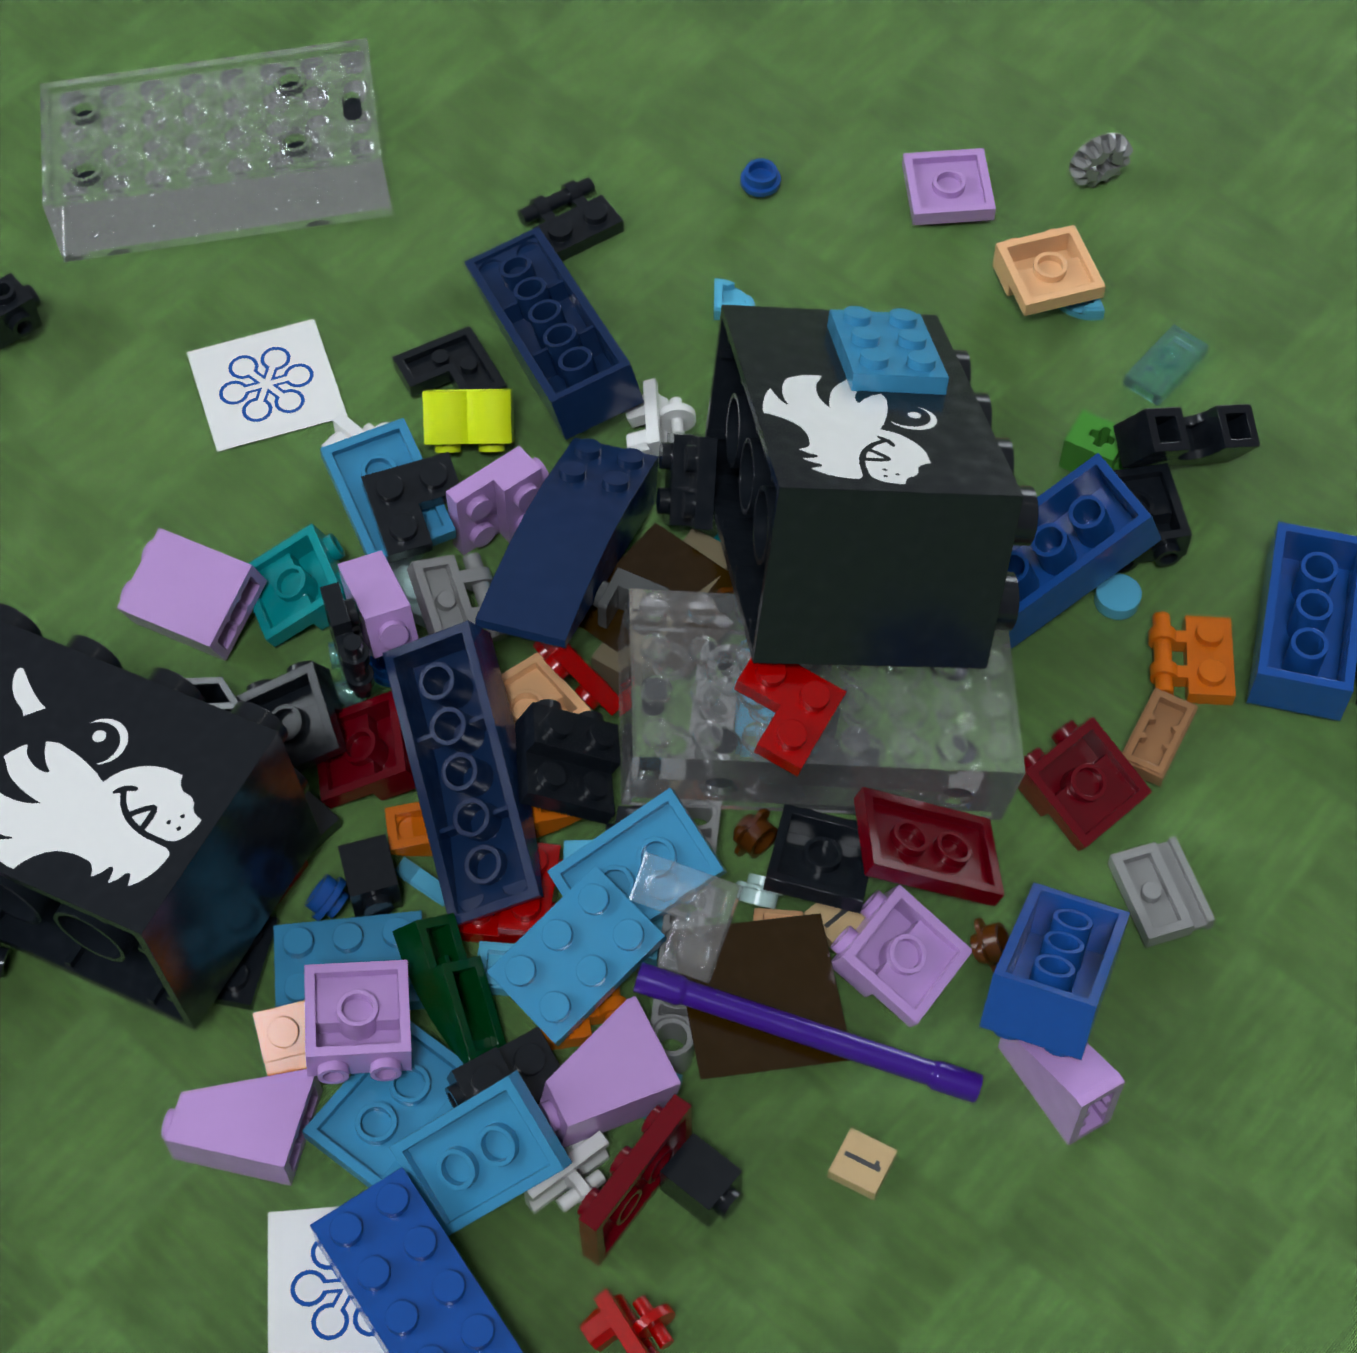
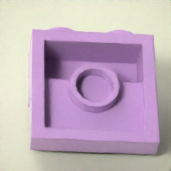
(494, 499)
(899, 954)
(357, 1020)

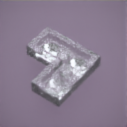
(701, 909)

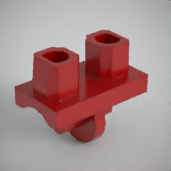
(617, 1320)

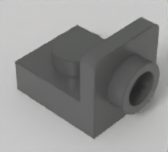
(614, 594)

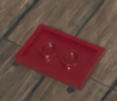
(928, 847)
(634, 1179)

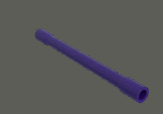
(937, 1075)

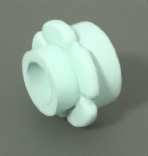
(754, 893)

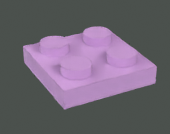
(948, 186)

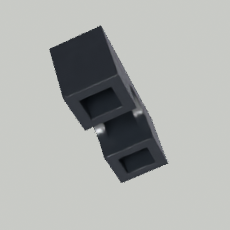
(1202, 438)

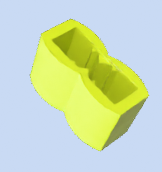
(468, 417)

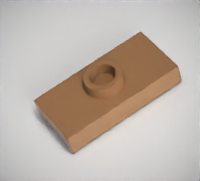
(1159, 735)

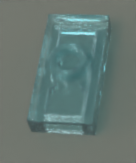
(1165, 365)

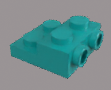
(293, 584)

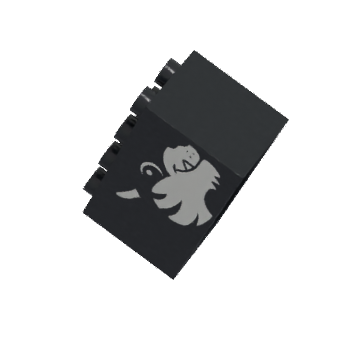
(859, 515)
(138, 822)

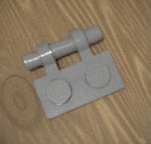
(443, 594)

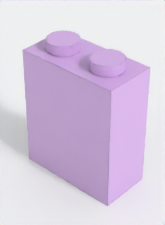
(191, 593)

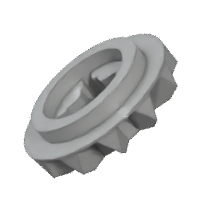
(1100, 159)

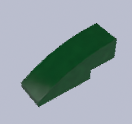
(450, 985)

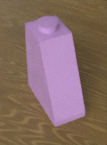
(380, 603)
(609, 1078)
(1070, 1091)
(245, 1125)

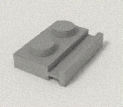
(1160, 891)

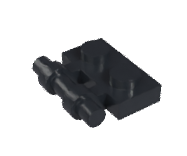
(578, 228)
(348, 640)

